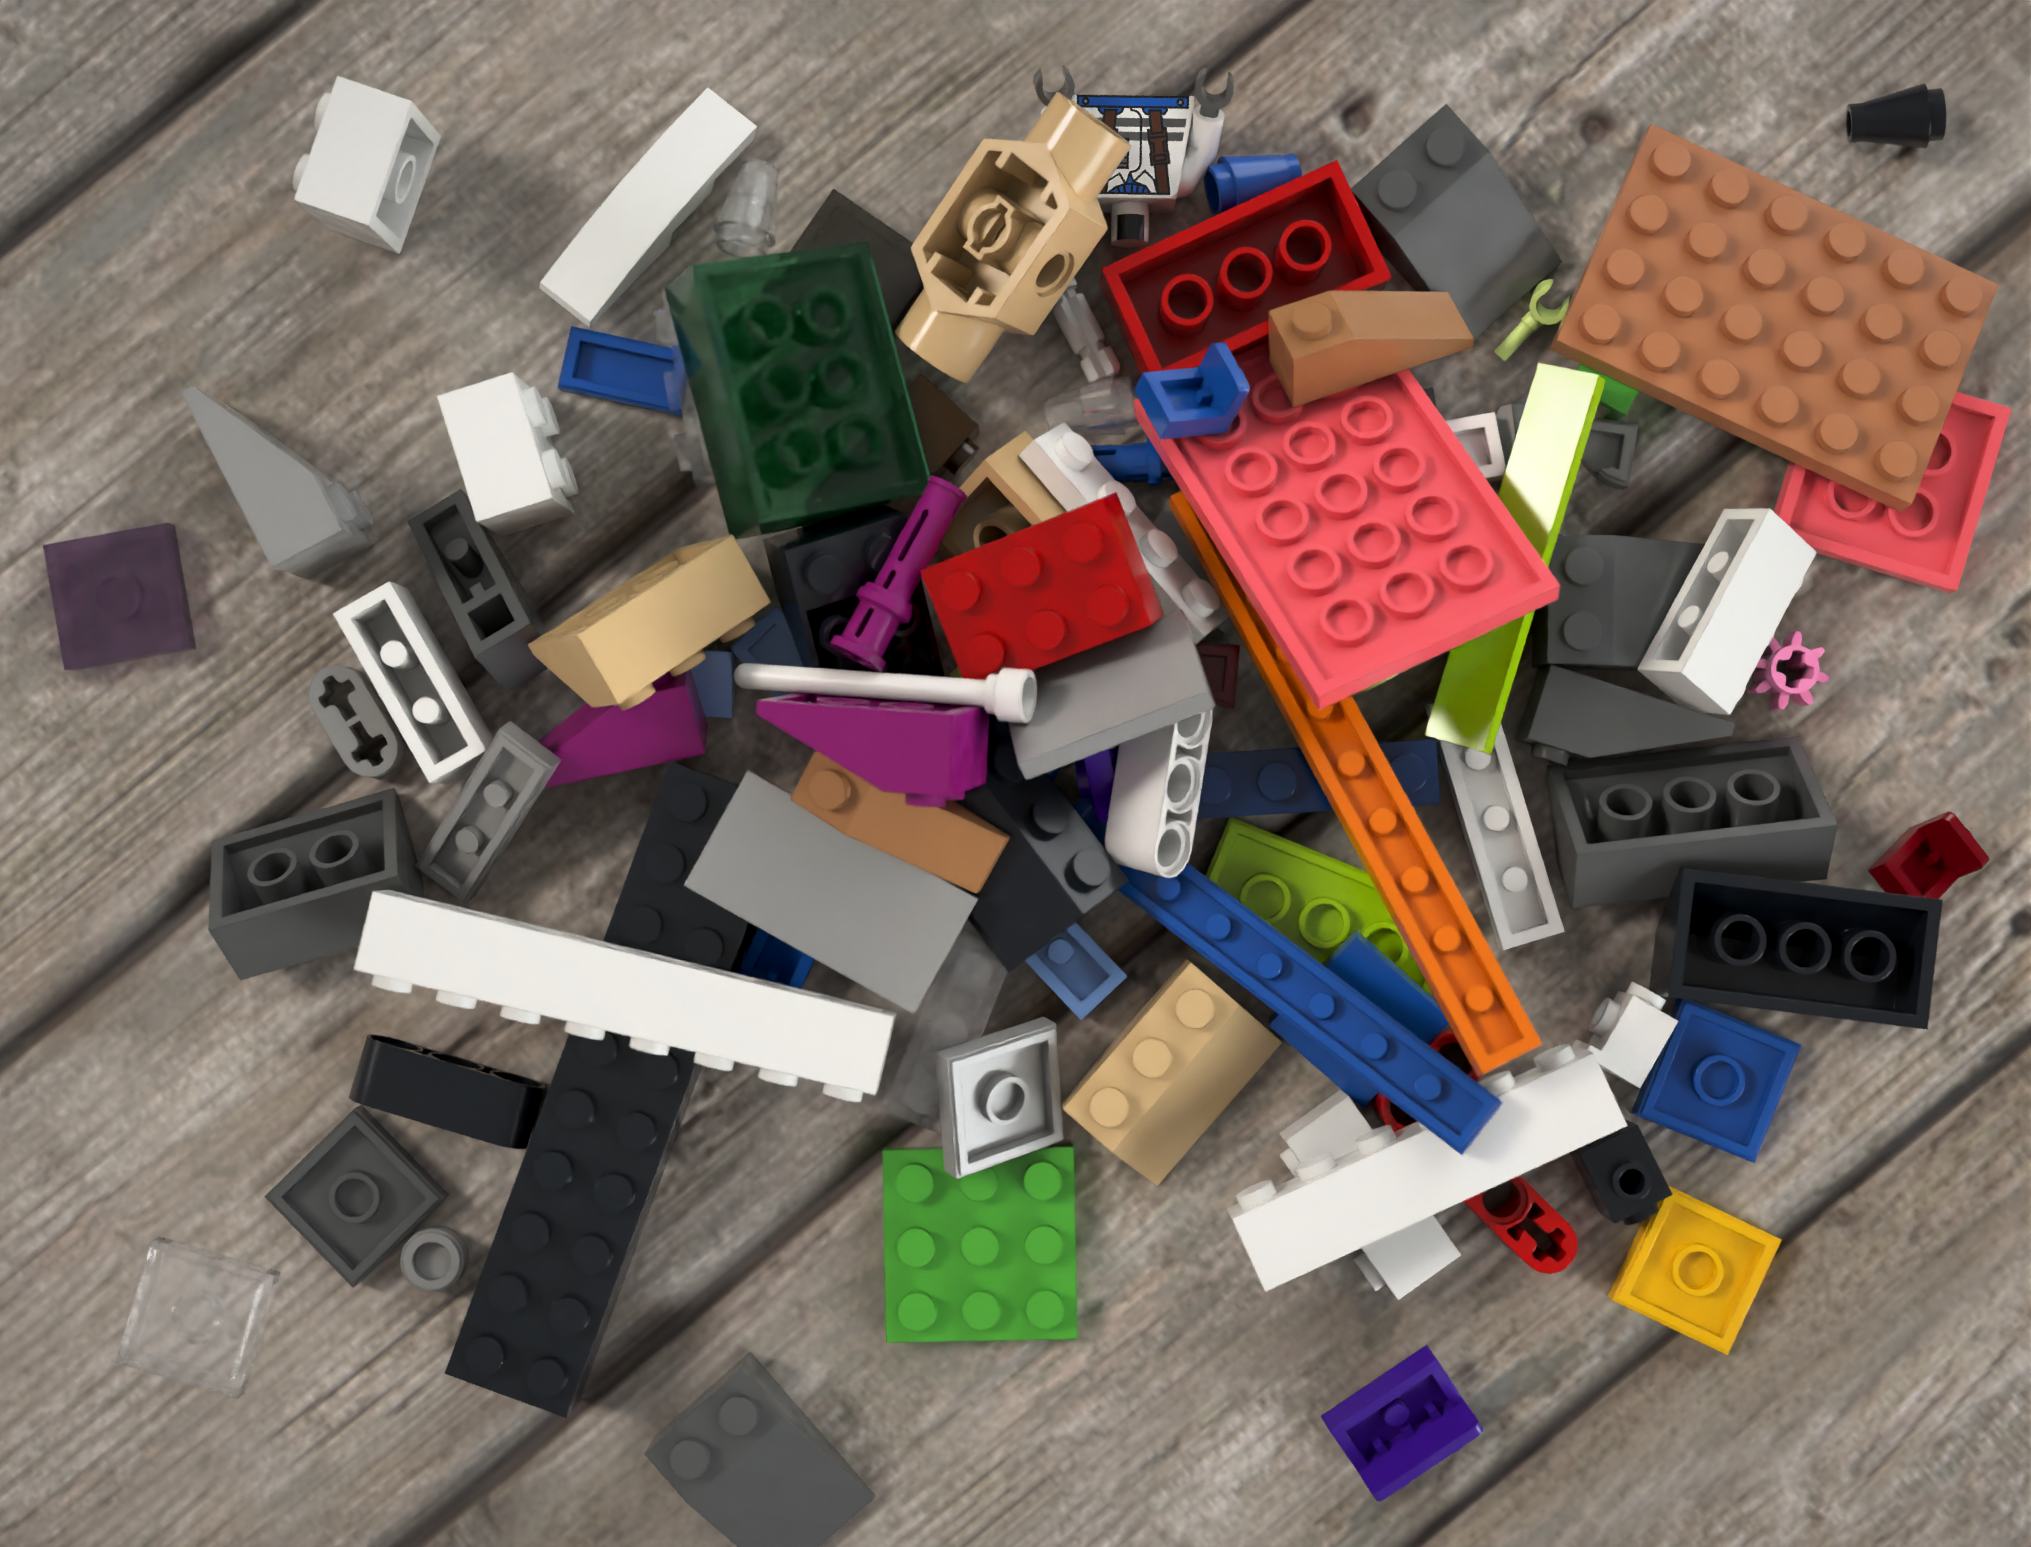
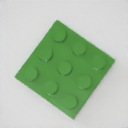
(979, 1250)

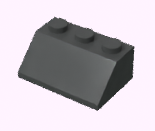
(307, 882)

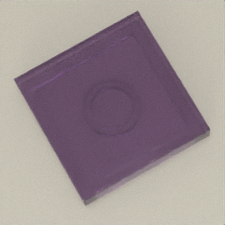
(119, 596)

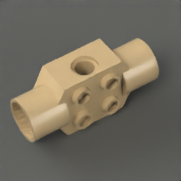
(1010, 237)

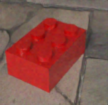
(1044, 591)

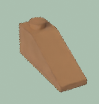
(1359, 338)
(936, 839)

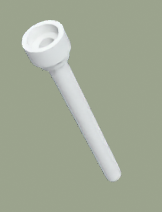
(1006, 694)

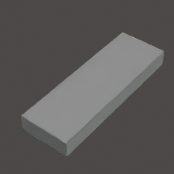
(488, 812)

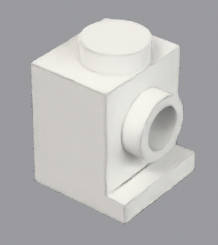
(1629, 1033)

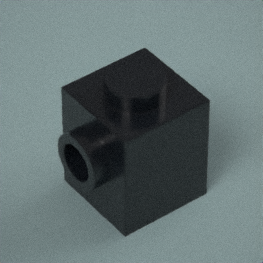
(1622, 1175)

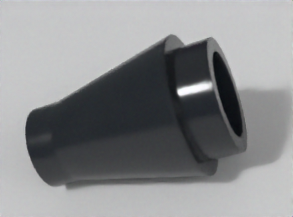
(1900, 118)

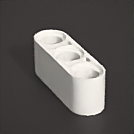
(1158, 797)

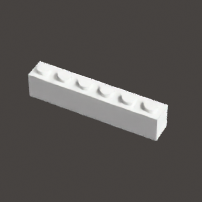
(1415, 1174)

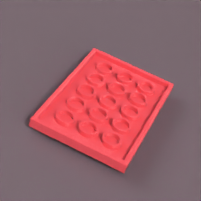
(1355, 527)

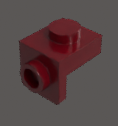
(1929, 858)

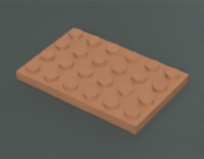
(1775, 318)

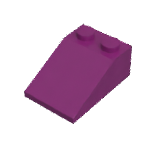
(893, 744)

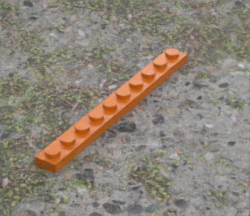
(1384, 835)

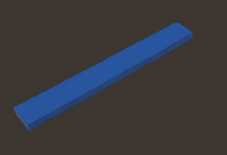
(1311, 998)

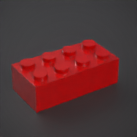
(1237, 267)

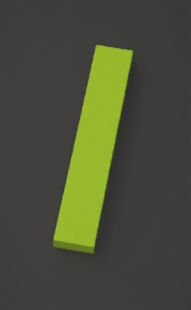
(1536, 495)

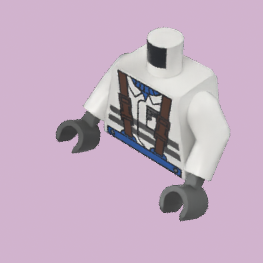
(1167, 151)

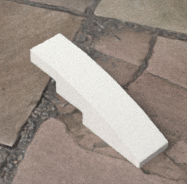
(647, 207)

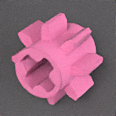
(1797, 658)

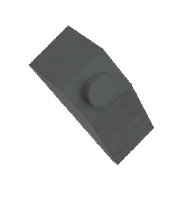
(480, 590)
(1594, 718)

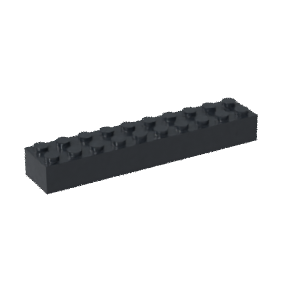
(599, 1136)

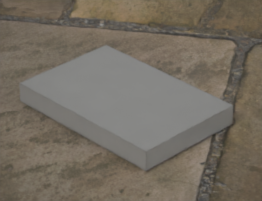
(1112, 695)

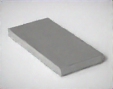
(830, 893)

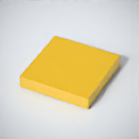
(1695, 1270)

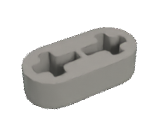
(343, 729)

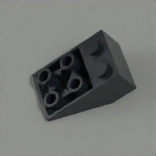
(817, 586)

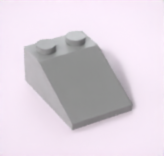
(291, 506)

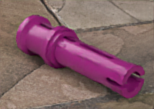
(886, 601)

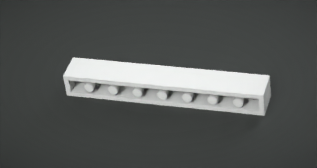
(624, 992)

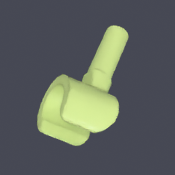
(1532, 321)

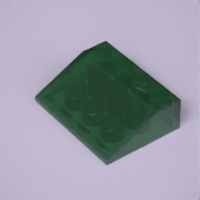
(797, 386)

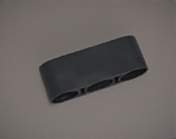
(446, 1091)

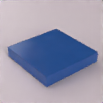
(1384, 985)
(1717, 1080)

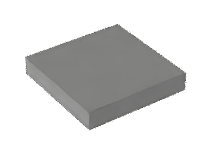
(999, 1096)

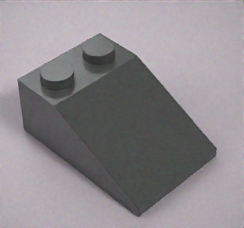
(1454, 221)
(1608, 599)
(757, 1464)

